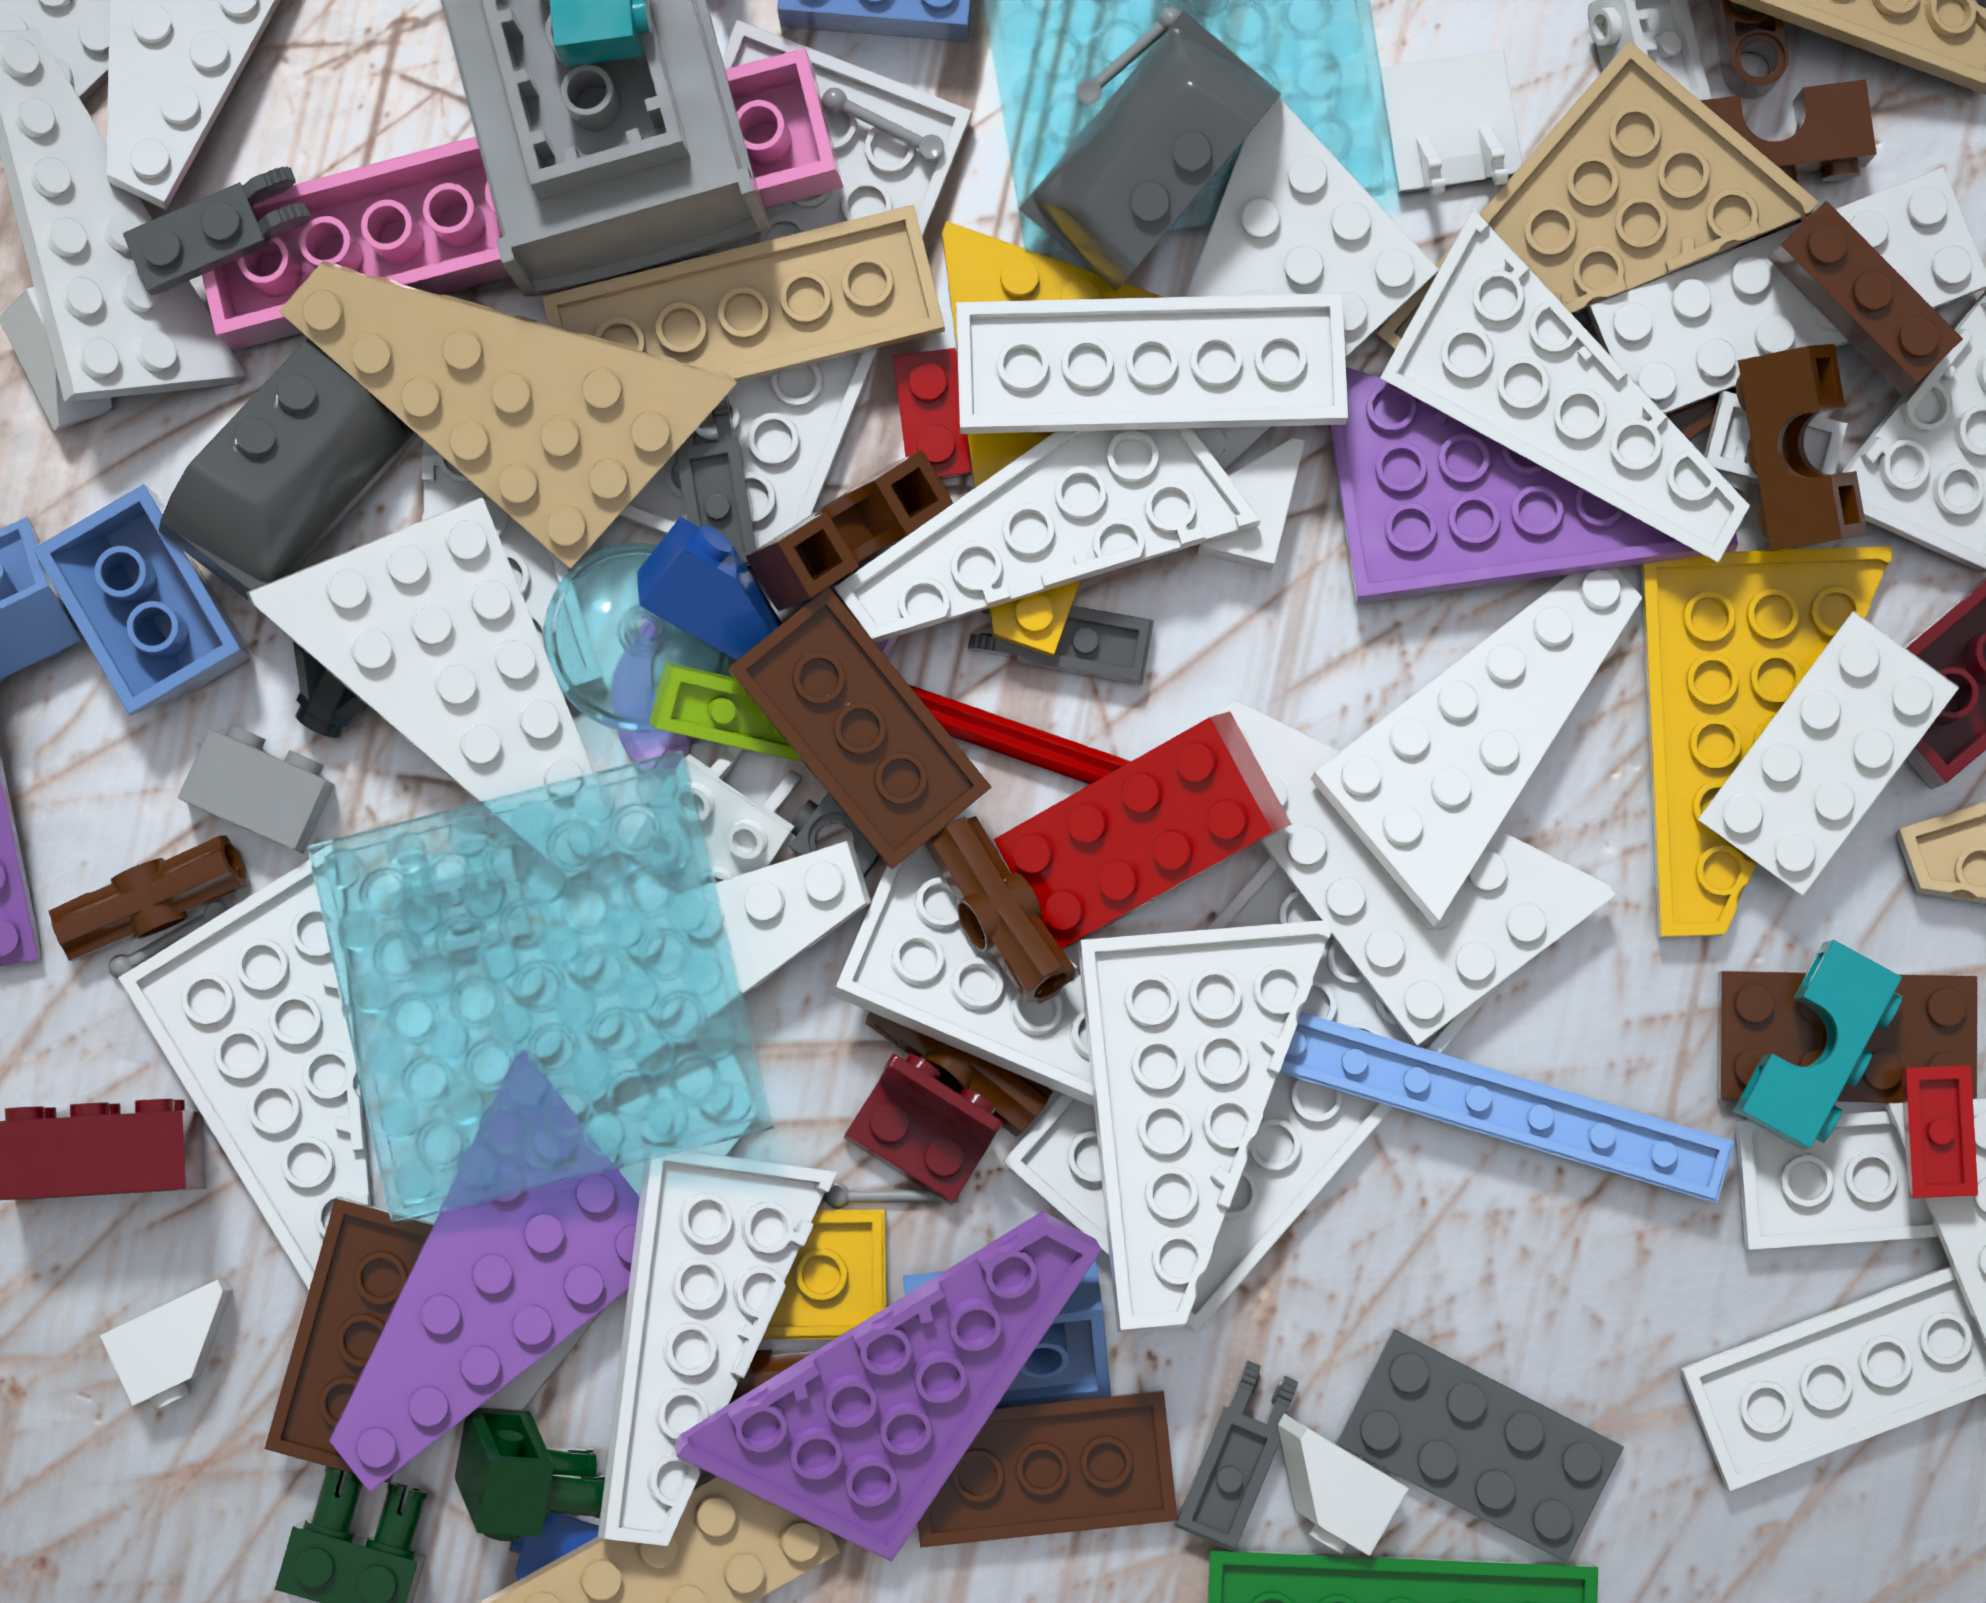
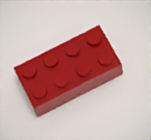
(1144, 829)

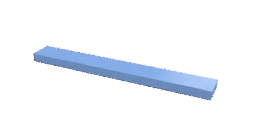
(1508, 1107)

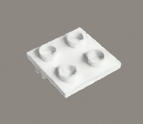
(1452, 121)
(736, 829)

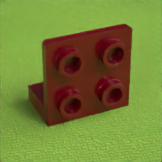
(924, 1126)

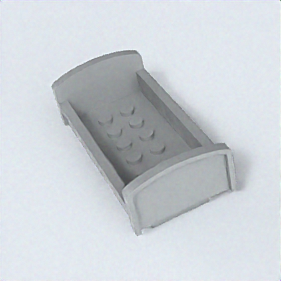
(603, 159)

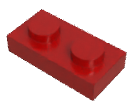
(931, 410)
(1939, 1131)

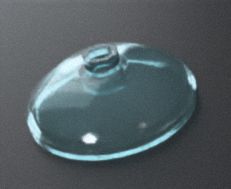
(596, 642)

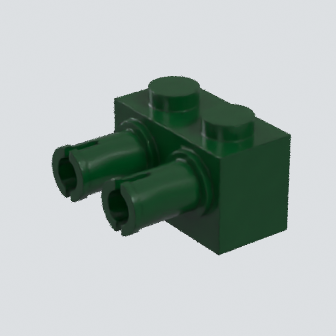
(516, 1480)
(335, 1566)

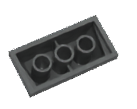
(1150, 150)
(283, 472)

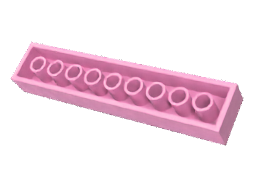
(435, 220)

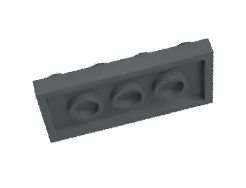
(1479, 1445)

